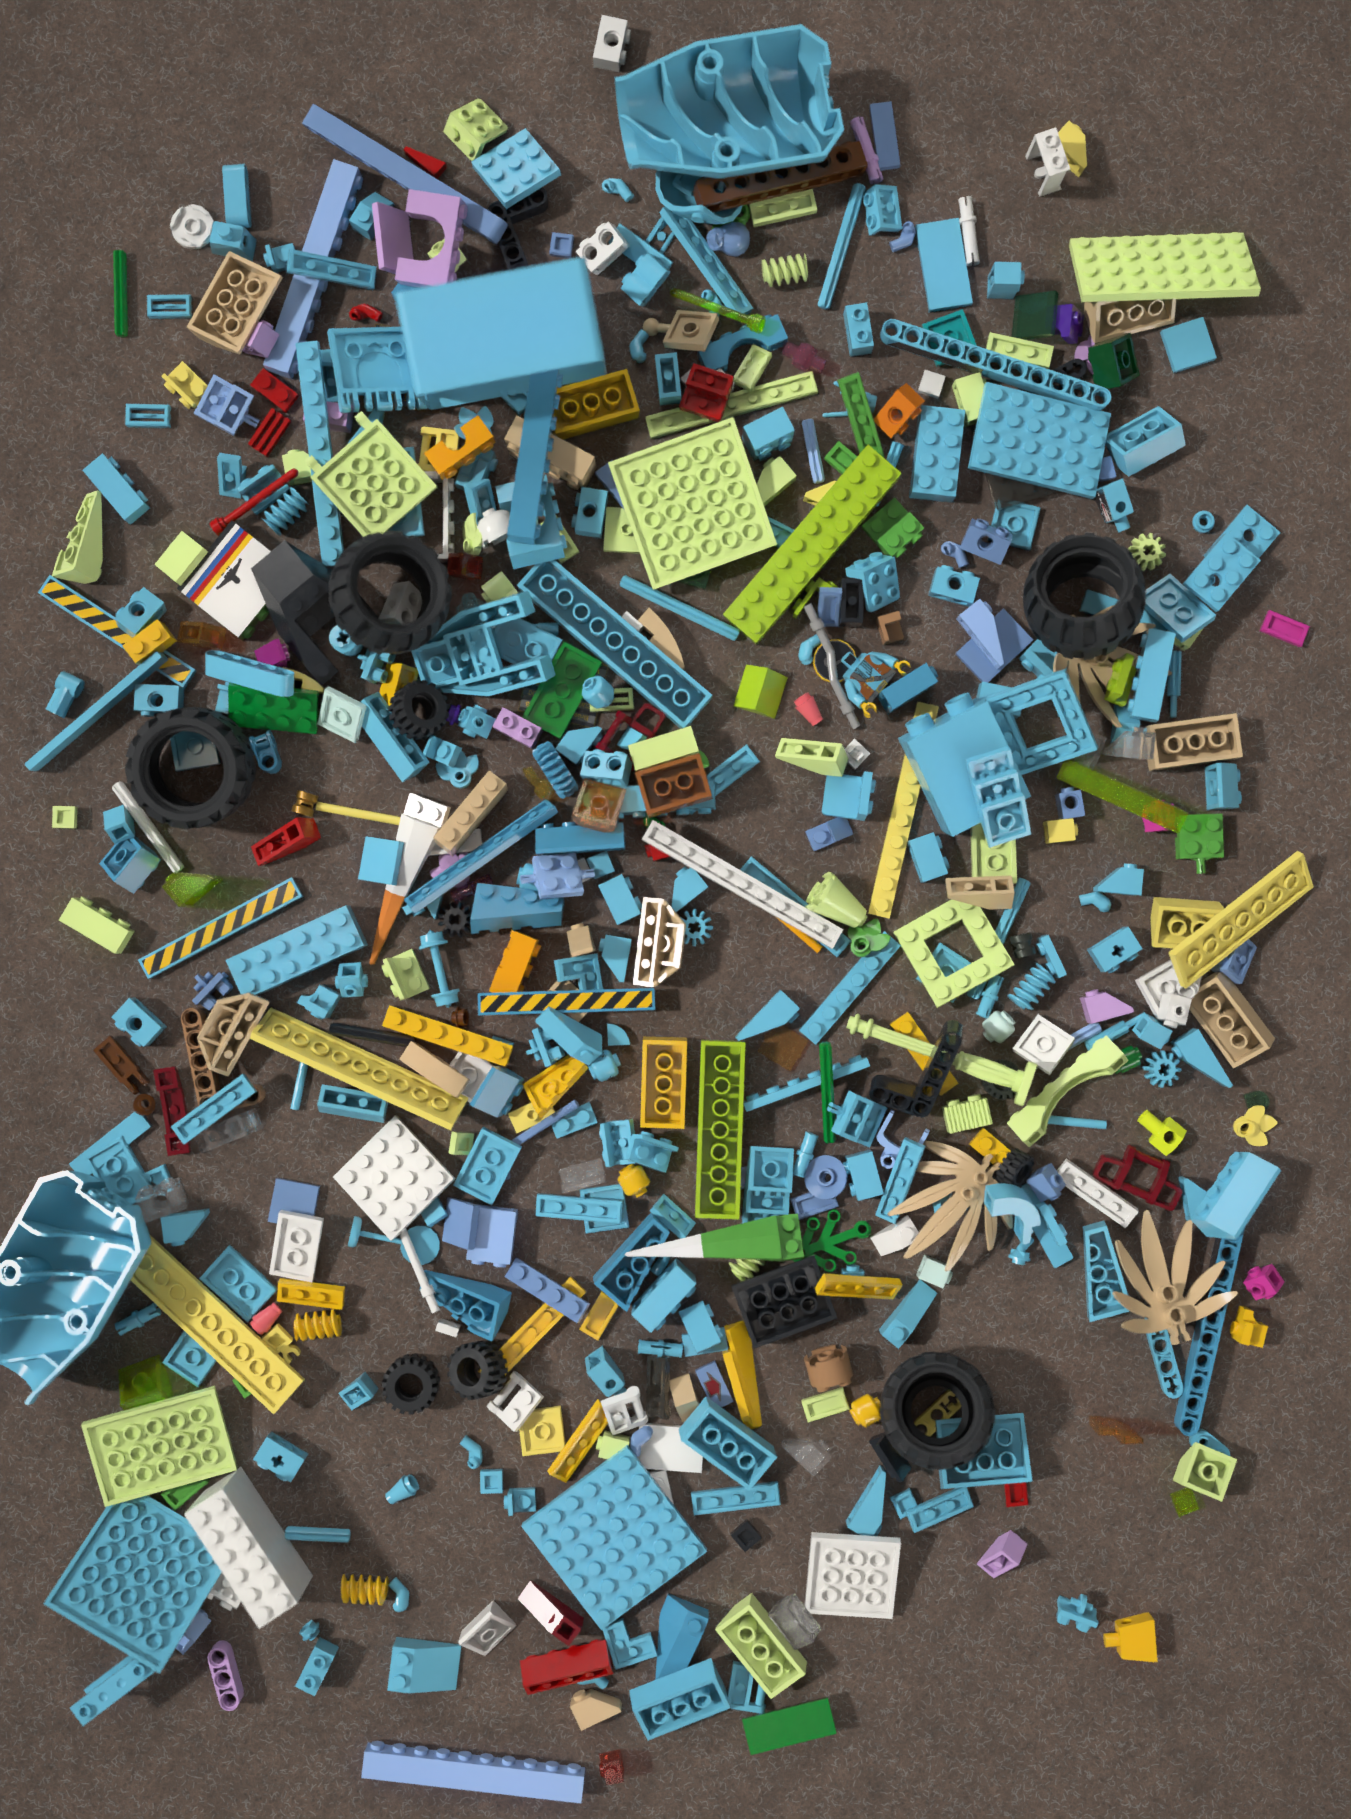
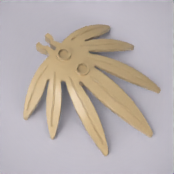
(1101, 668)
(967, 1192)
(1167, 1305)

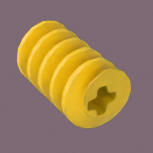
(317, 1326)
(364, 1590)

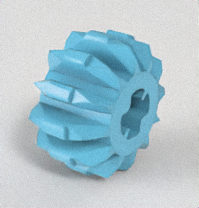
(702, 924)
(1154, 1066)

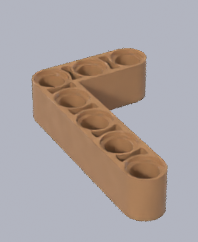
(199, 1071)

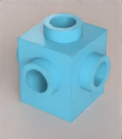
(475, 721)
(351, 980)

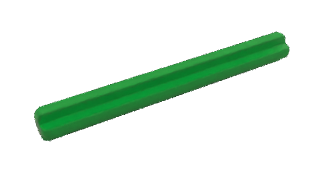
(827, 1090)

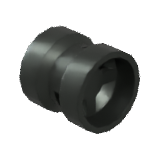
(1022, 943)

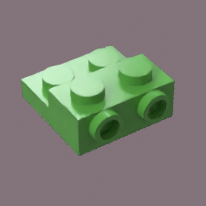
(893, 529)

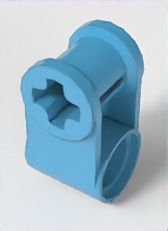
(265, 748)

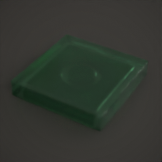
(1035, 315)

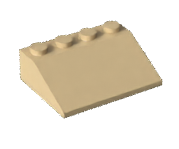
(234, 303)

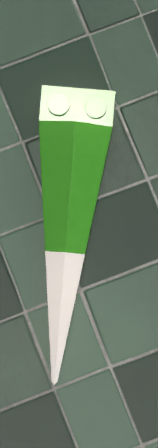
(762, 1239)

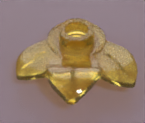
(542, 787)

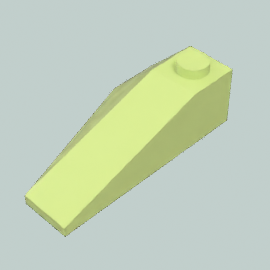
(84, 552)

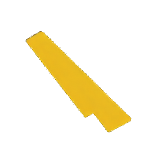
(742, 1373)

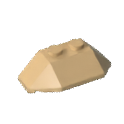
(658, 943)
(229, 1030)

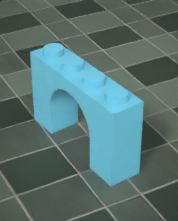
(550, 543)

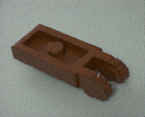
(120, 1063)

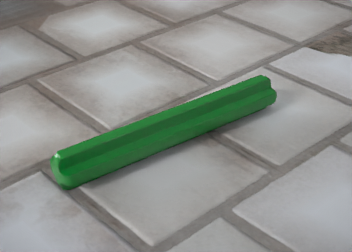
(120, 293)

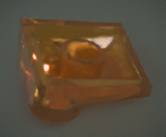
(598, 806)

